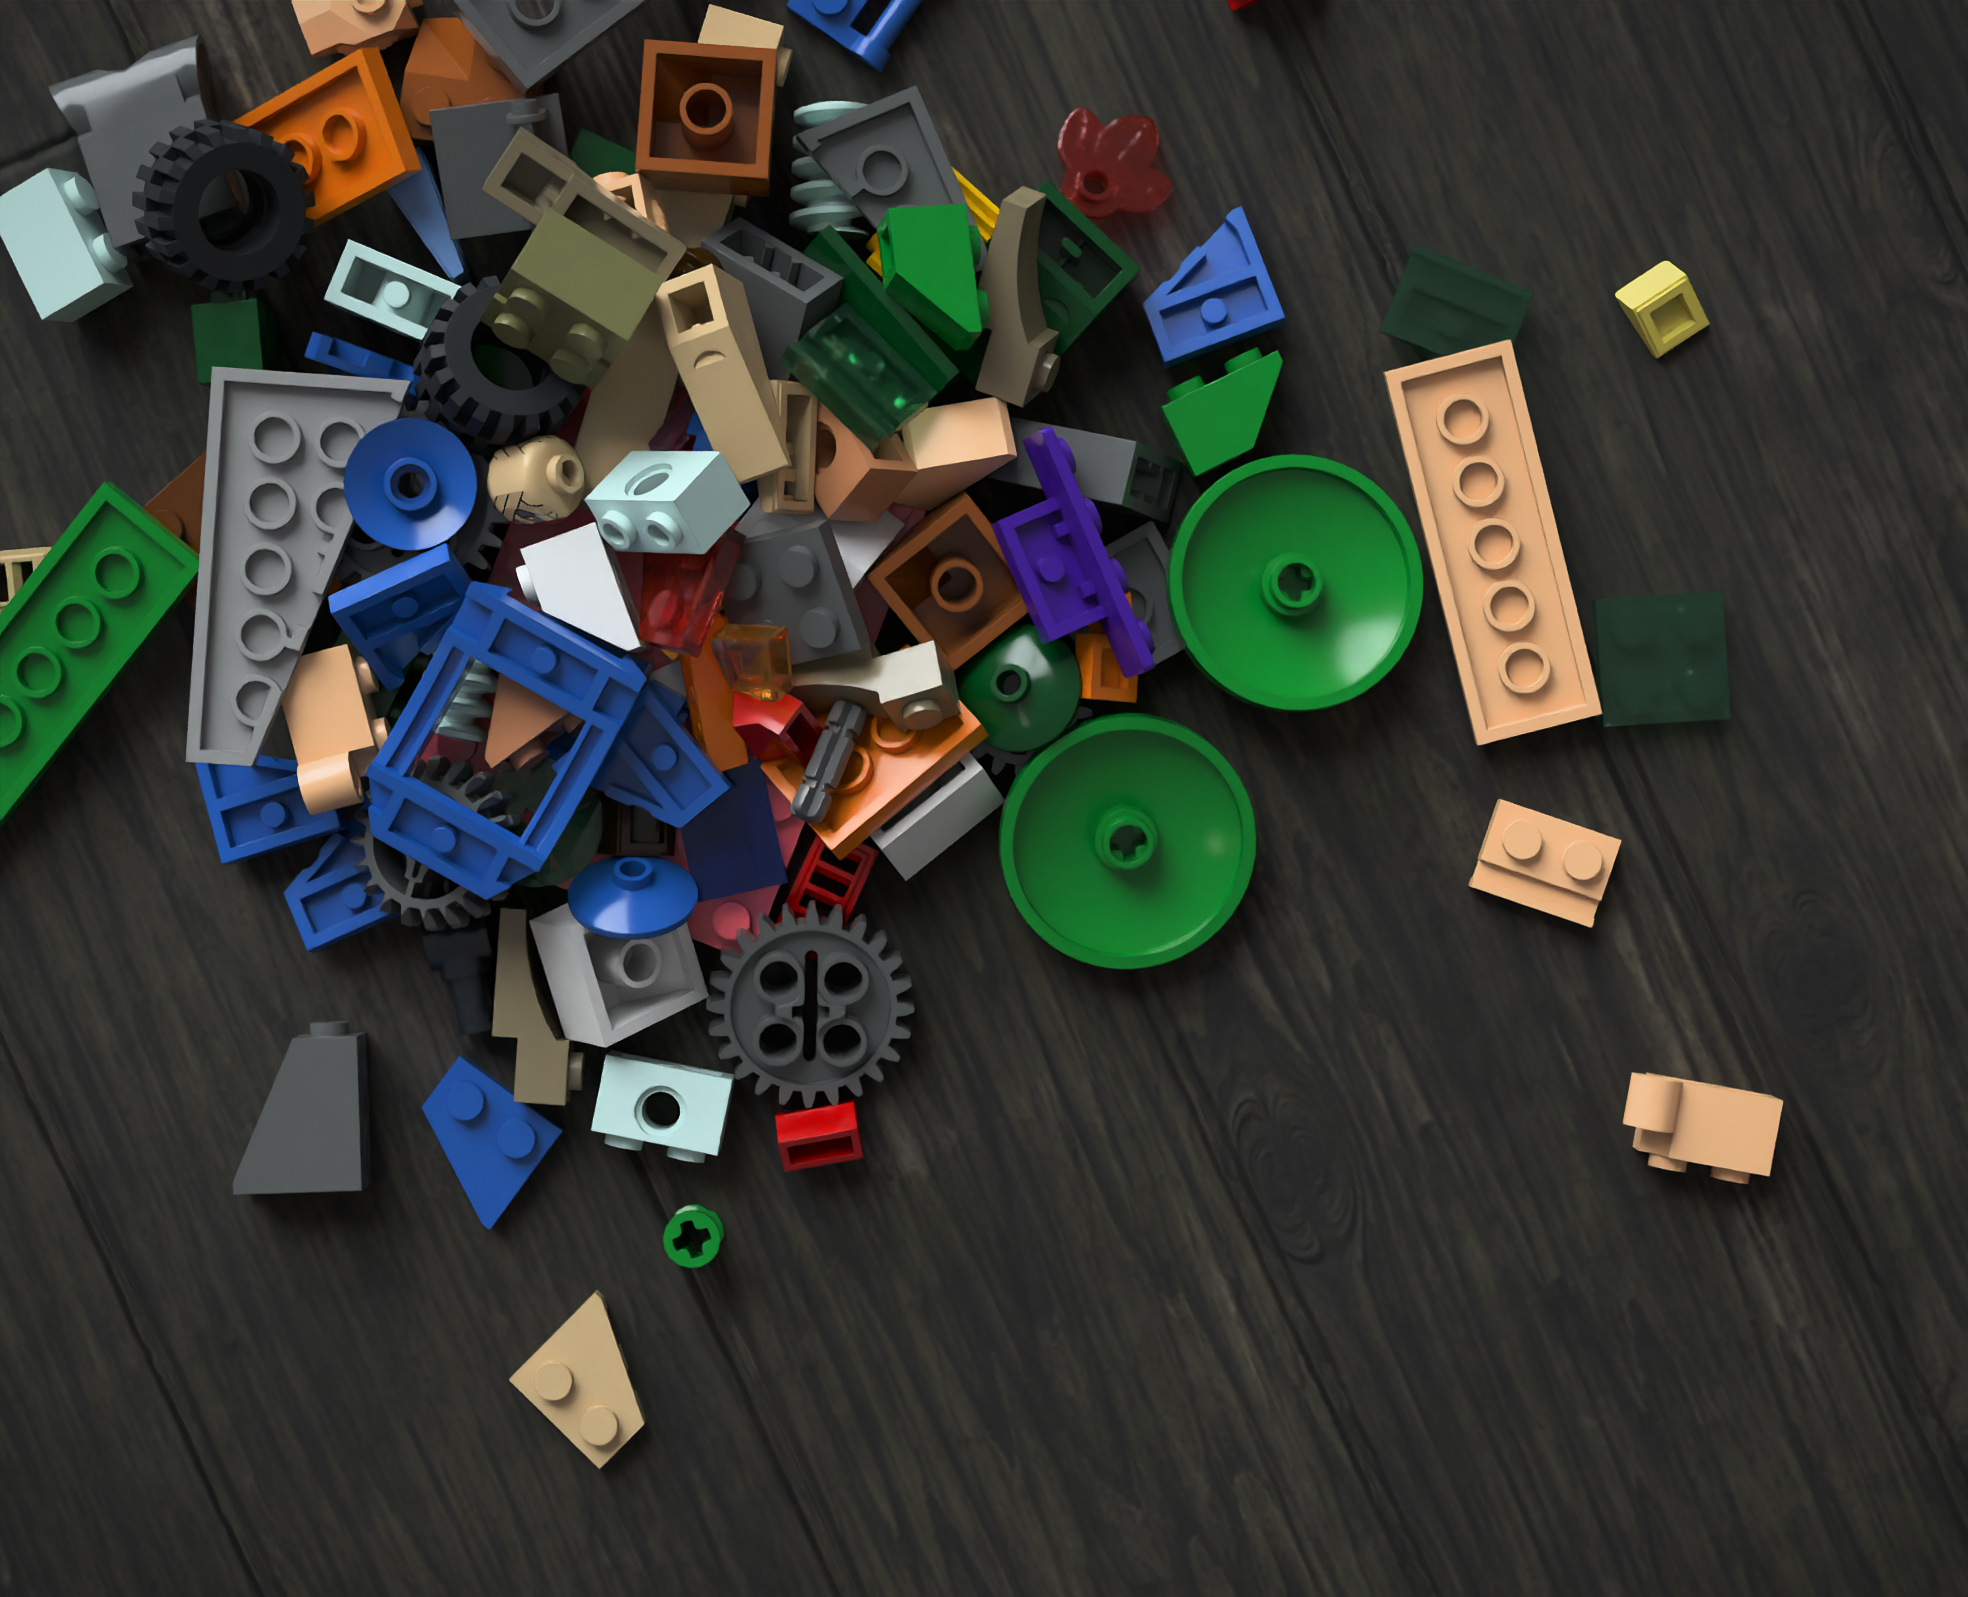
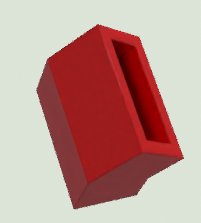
(776, 728)
(819, 1135)

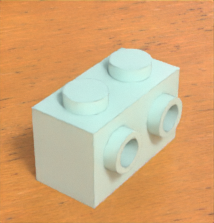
(61, 245)

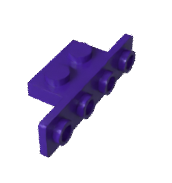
(1063, 562)

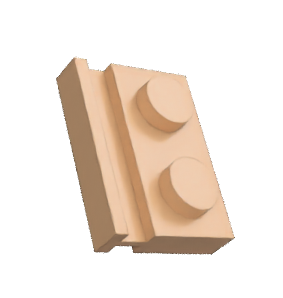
(1544, 863)

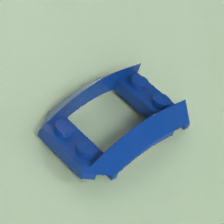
(546, 661)

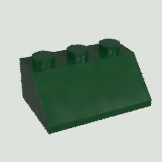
(885, 315)

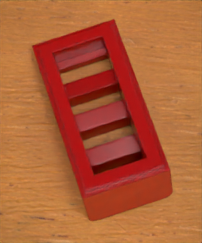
(862, 854)

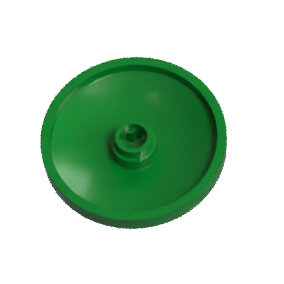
(1294, 583)
(1127, 841)

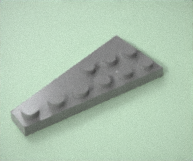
(269, 540)

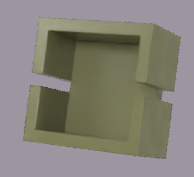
(571, 300)

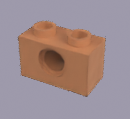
(850, 477)

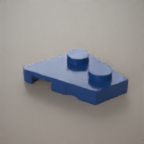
(260, 809)

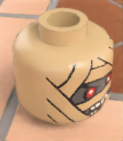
(533, 480)

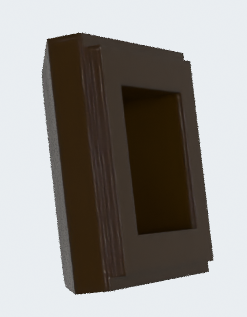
(634, 831)

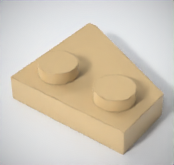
(584, 1383)

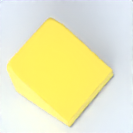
(1662, 308)

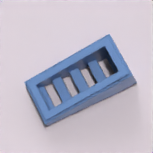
(424, 208)

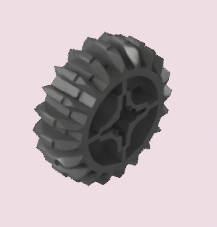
(416, 887)

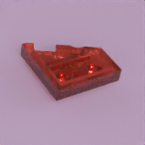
(684, 594)

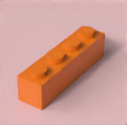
(712, 705)

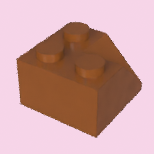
(446, 72)
(707, 117)
(950, 581)

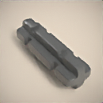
(828, 762)

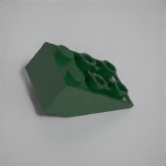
(1077, 281)

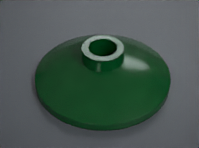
(1047, 692)

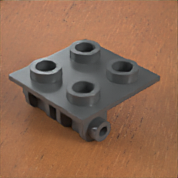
(470, 145)

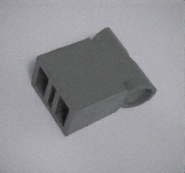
(123, 117)

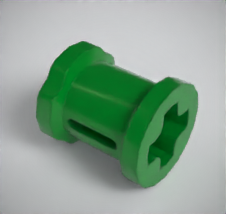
(685, 1253)

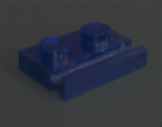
(735, 838)

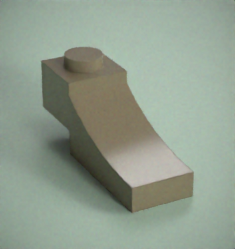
(539, 177)
(1020, 347)
(908, 686)
(545, 1059)

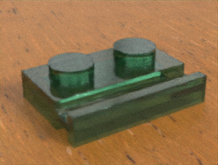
(1452, 306)
(858, 376)

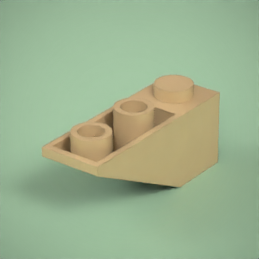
(724, 369)

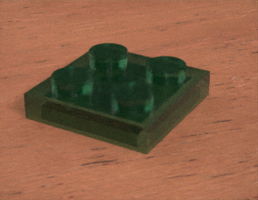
(1661, 658)

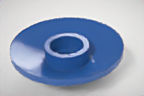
(405, 448)
(633, 897)

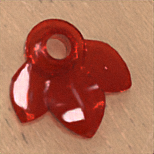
(1115, 157)

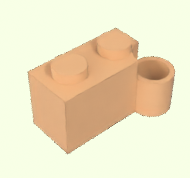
(333, 726)
(1702, 1125)

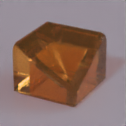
(754, 659)

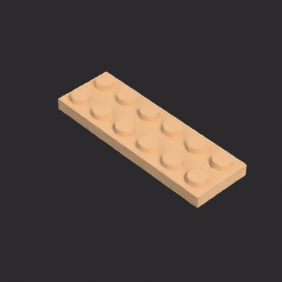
(1493, 542)

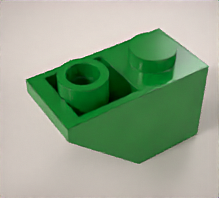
(931, 272)
(1224, 417)

